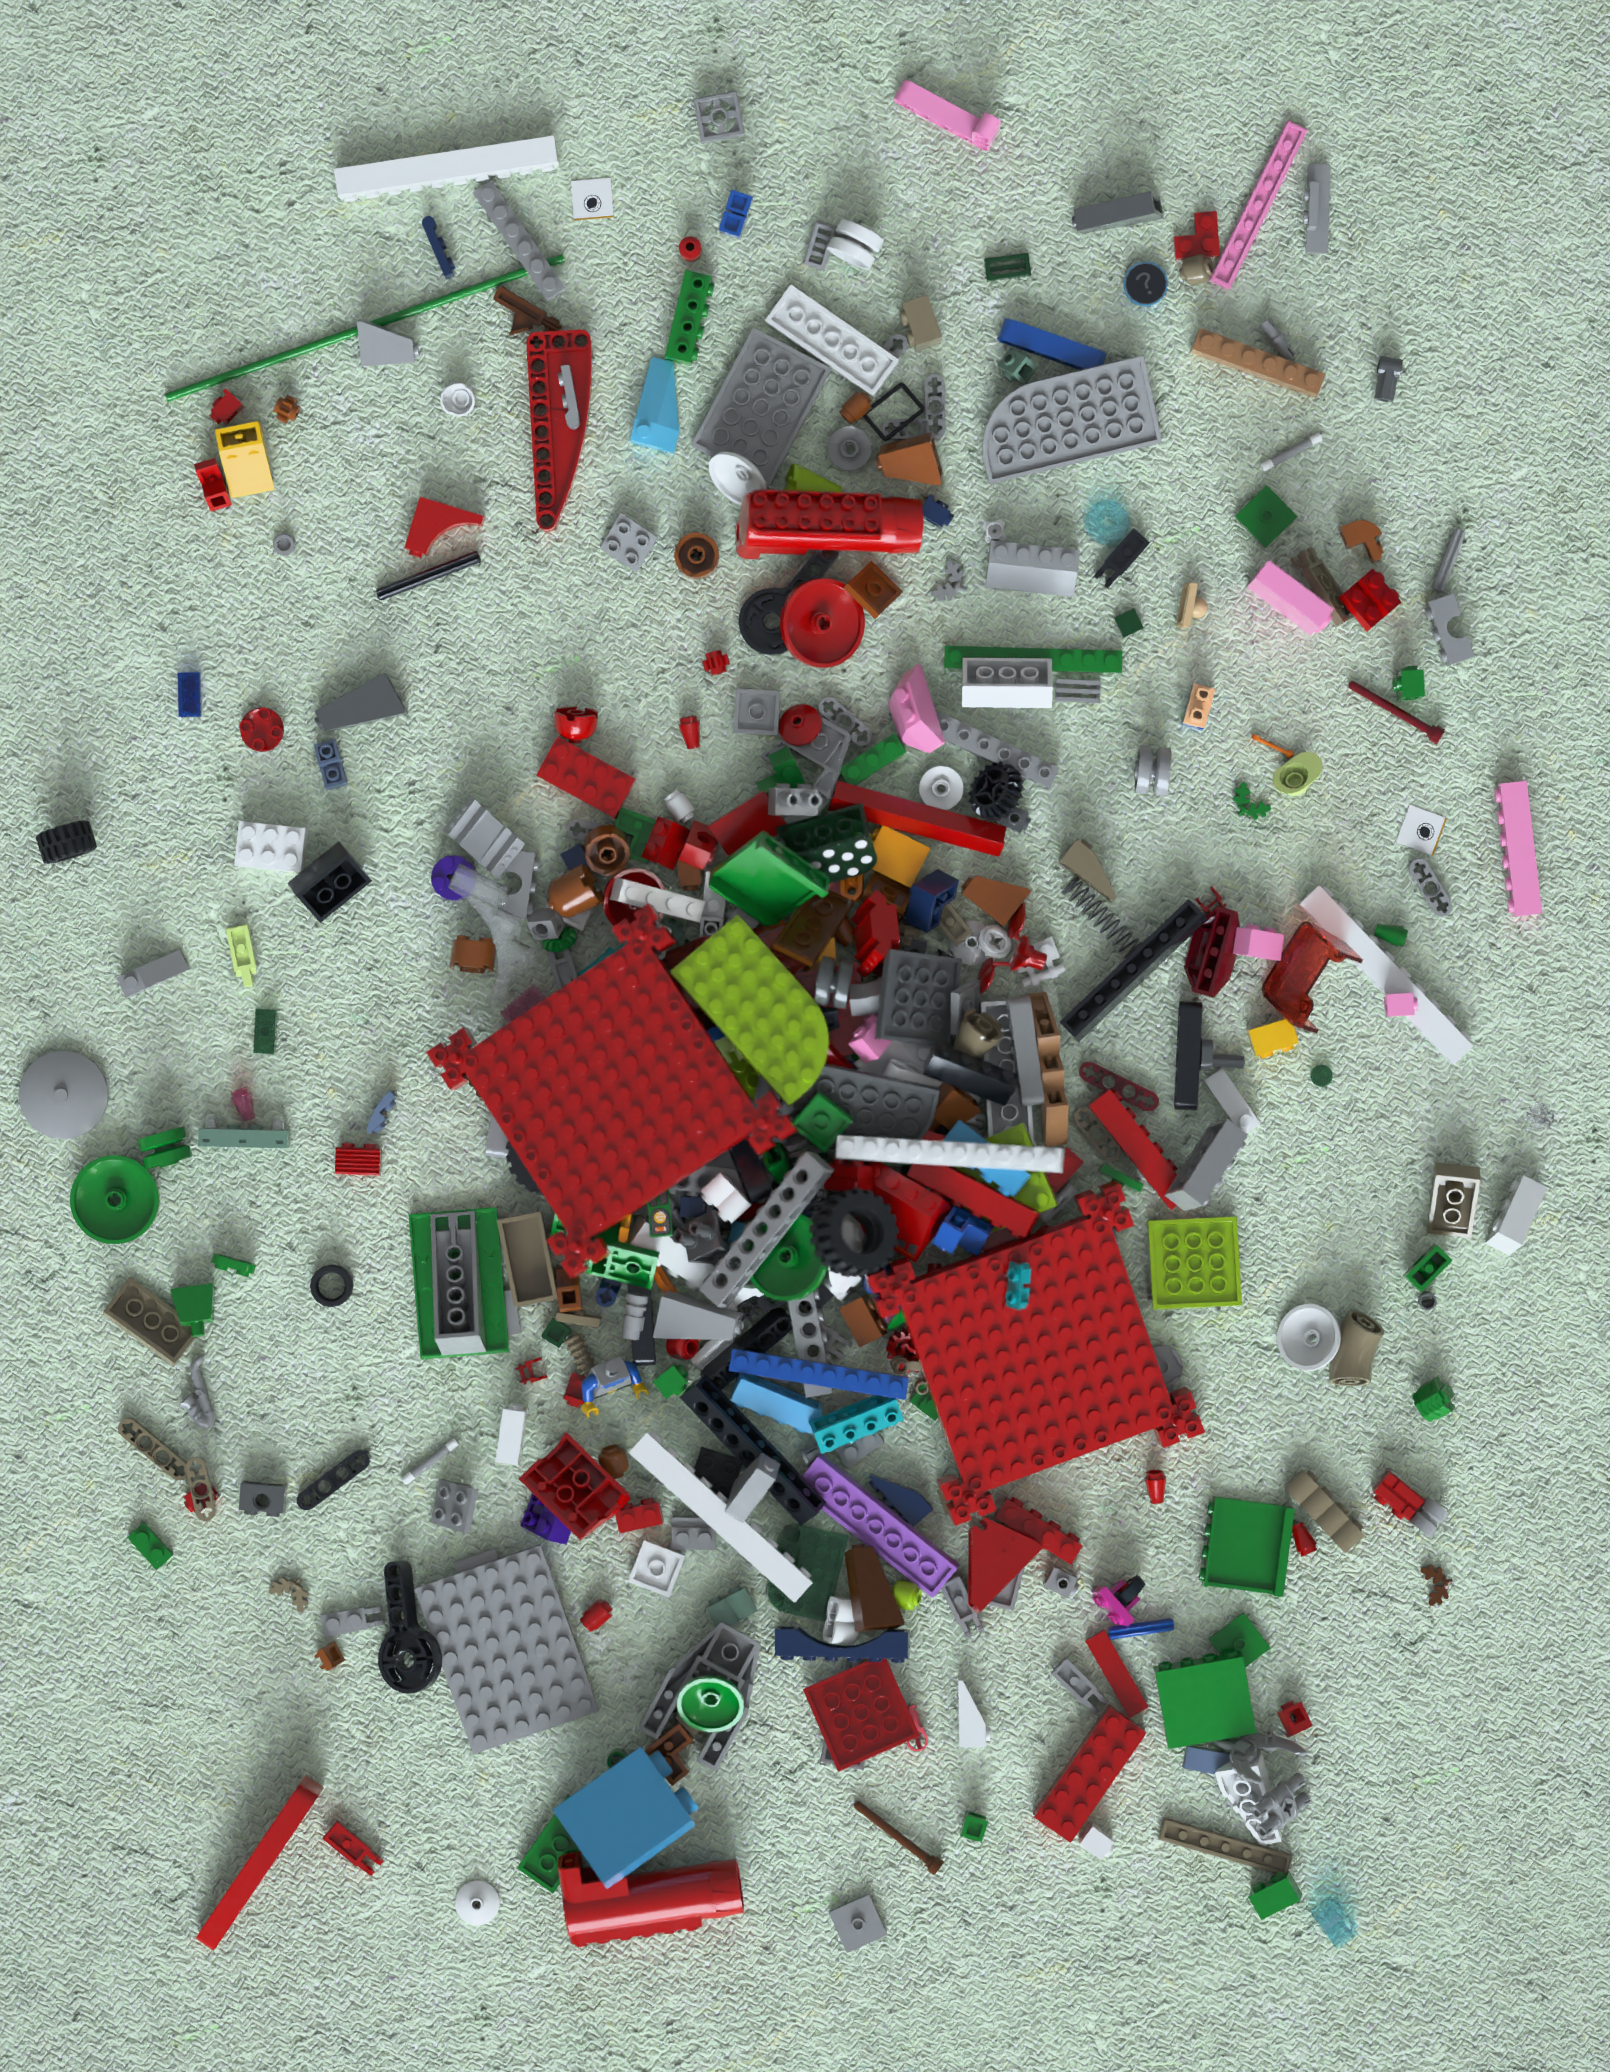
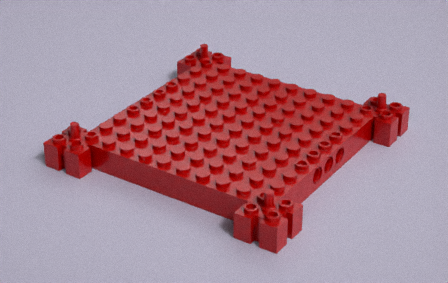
(611, 1090)
(1039, 1379)

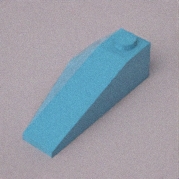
(657, 413)

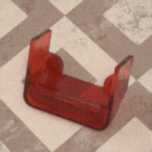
(1299, 969)

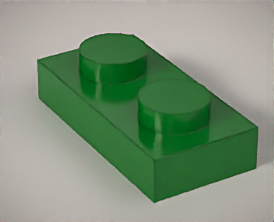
(150, 1545)

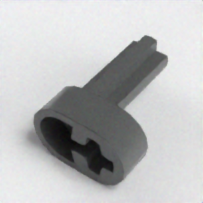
(1210, 1060)

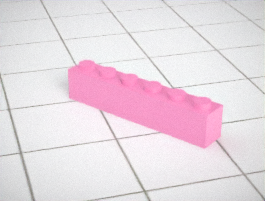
(1519, 849)

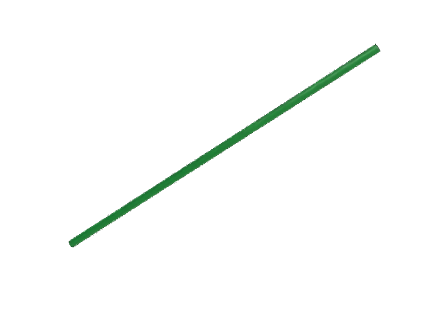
(351, 332)

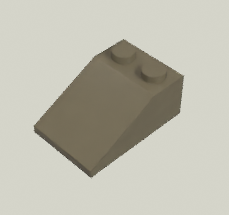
(1086, 866)
(1453, 1200)

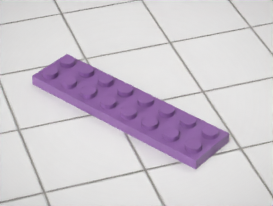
(880, 1527)

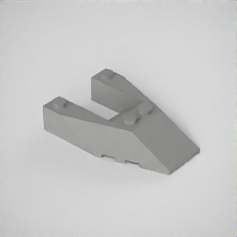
(719, 1654)

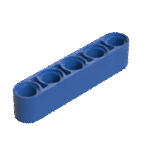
(1049, 345)

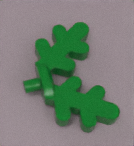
(1241, 800)

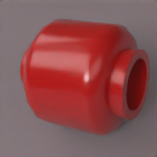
(682, 1348)

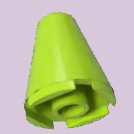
(803, 479)

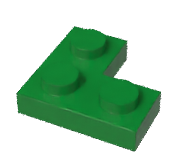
(639, 827)

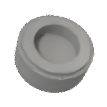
(284, 544)

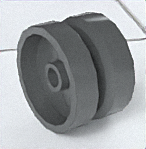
(833, 982)

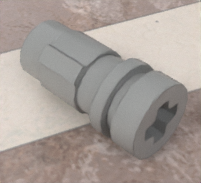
(633, 1318)

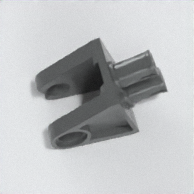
(703, 1238)

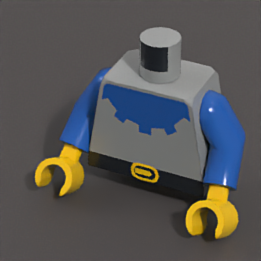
(608, 1378)

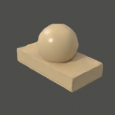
(1190, 606)

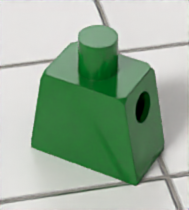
(195, 1306)

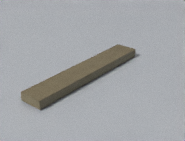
(1224, 1846)

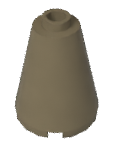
(977, 1034)

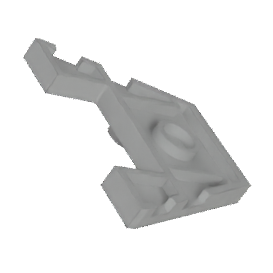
(825, 751)

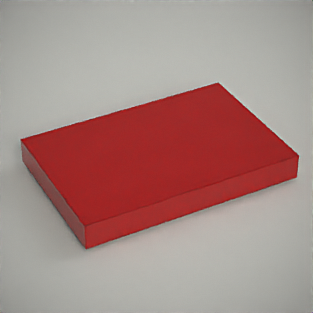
(745, 823)

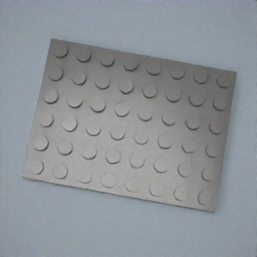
(507, 1649)

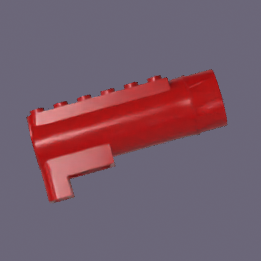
(826, 521)
(646, 1900)

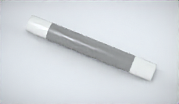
(1291, 451)
(436, 1456)

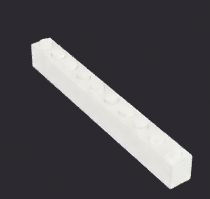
(446, 167)
(1385, 975)
(950, 1153)
(711, 1506)

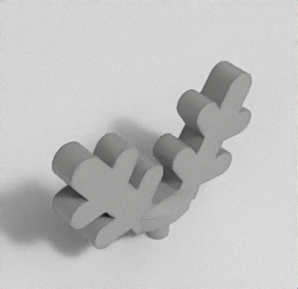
(956, 577)

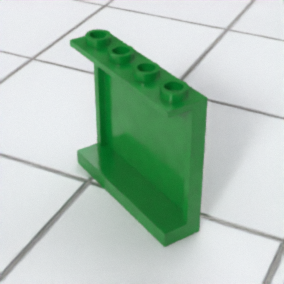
(767, 880)
(1247, 1545)
(1204, 1699)

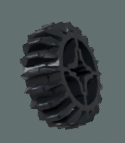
(996, 791)

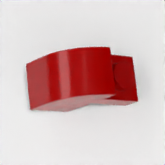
(213, 484)

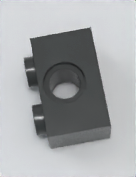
(249, 1498)

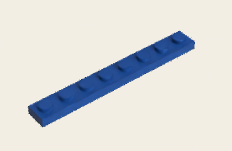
(819, 1373)

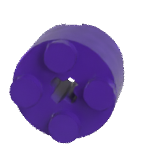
(441, 873)

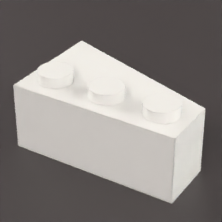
(1516, 1215)

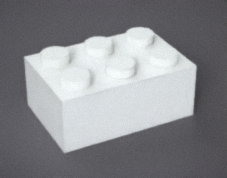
(271, 847)

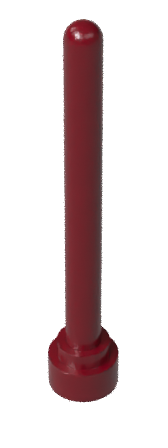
(1433, 732)

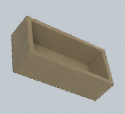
(527, 1259)

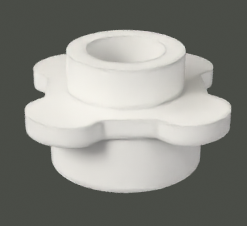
(999, 535)

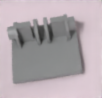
(629, 542)

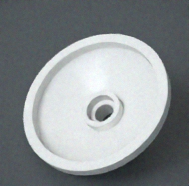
(735, 475)
(1296, 1336)

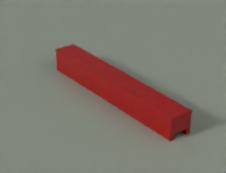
(922, 819)

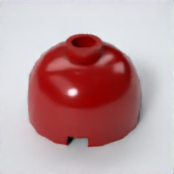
(575, 724)

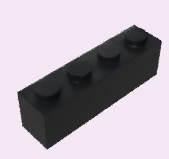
(970, 1074)

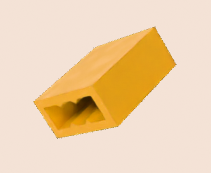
(898, 856)

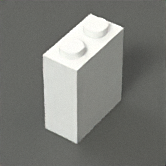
(511, 1434)

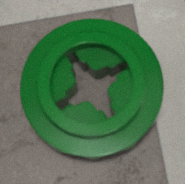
(568, 938)

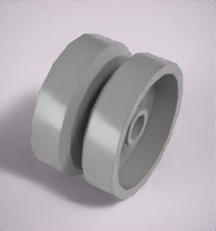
(1152, 770)

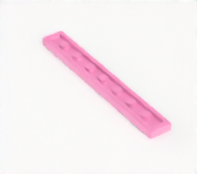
(1258, 205)

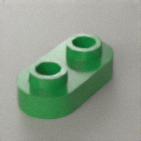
(224, 1262)

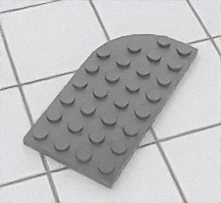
(1070, 420)

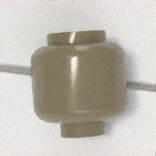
(1197, 269)

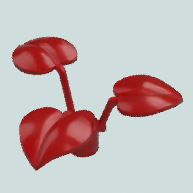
(1023, 954)

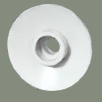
(941, 776)
(969, 954)
(482, 1892)

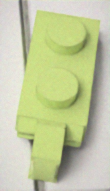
(242, 953)

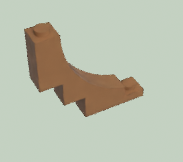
(1055, 1107)

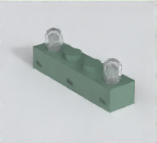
(250, 1138)

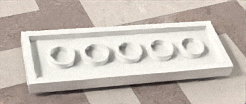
(832, 340)

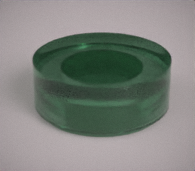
(1321, 1075)

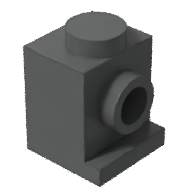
(1022, 823)

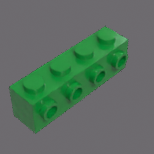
(688, 318)

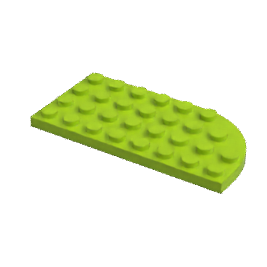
(758, 1008)

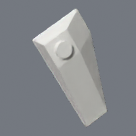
(1247, 1794)

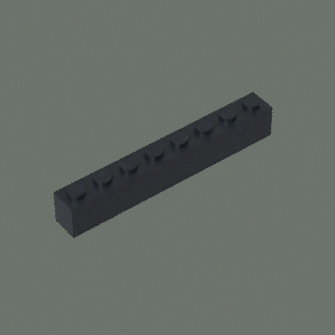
(1133, 970)

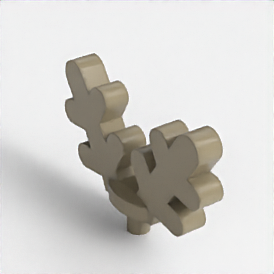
(299, 1593)

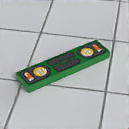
(660, 1216)

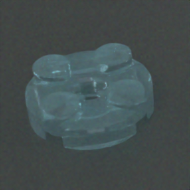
(1117, 530)

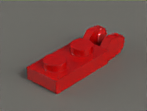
(351, 1847)

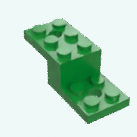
(617, 1265)

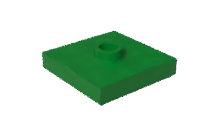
(1266, 516)
(822, 1121)
(1120, 1177)
(1243, 1637)

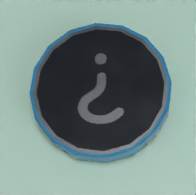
(1145, 284)

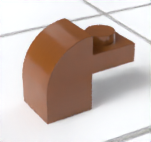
(1363, 532)
(568, 1292)

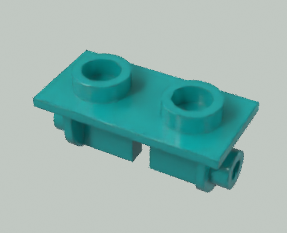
(1016, 1294)

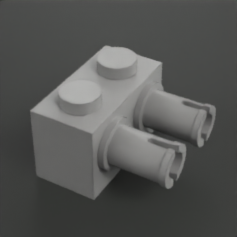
(793, 801)

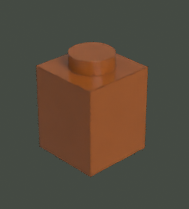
(688, 876)

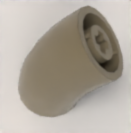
(1356, 1351)

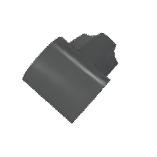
(1388, 373)

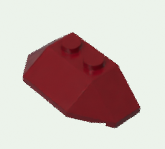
(1211, 952)

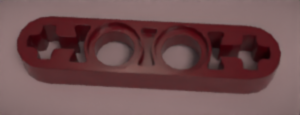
(1120, 1083)

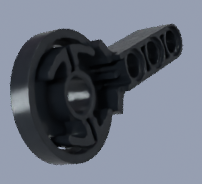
(760, 637)
(408, 1634)

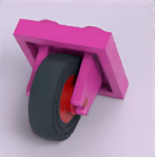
(1119, 1599)

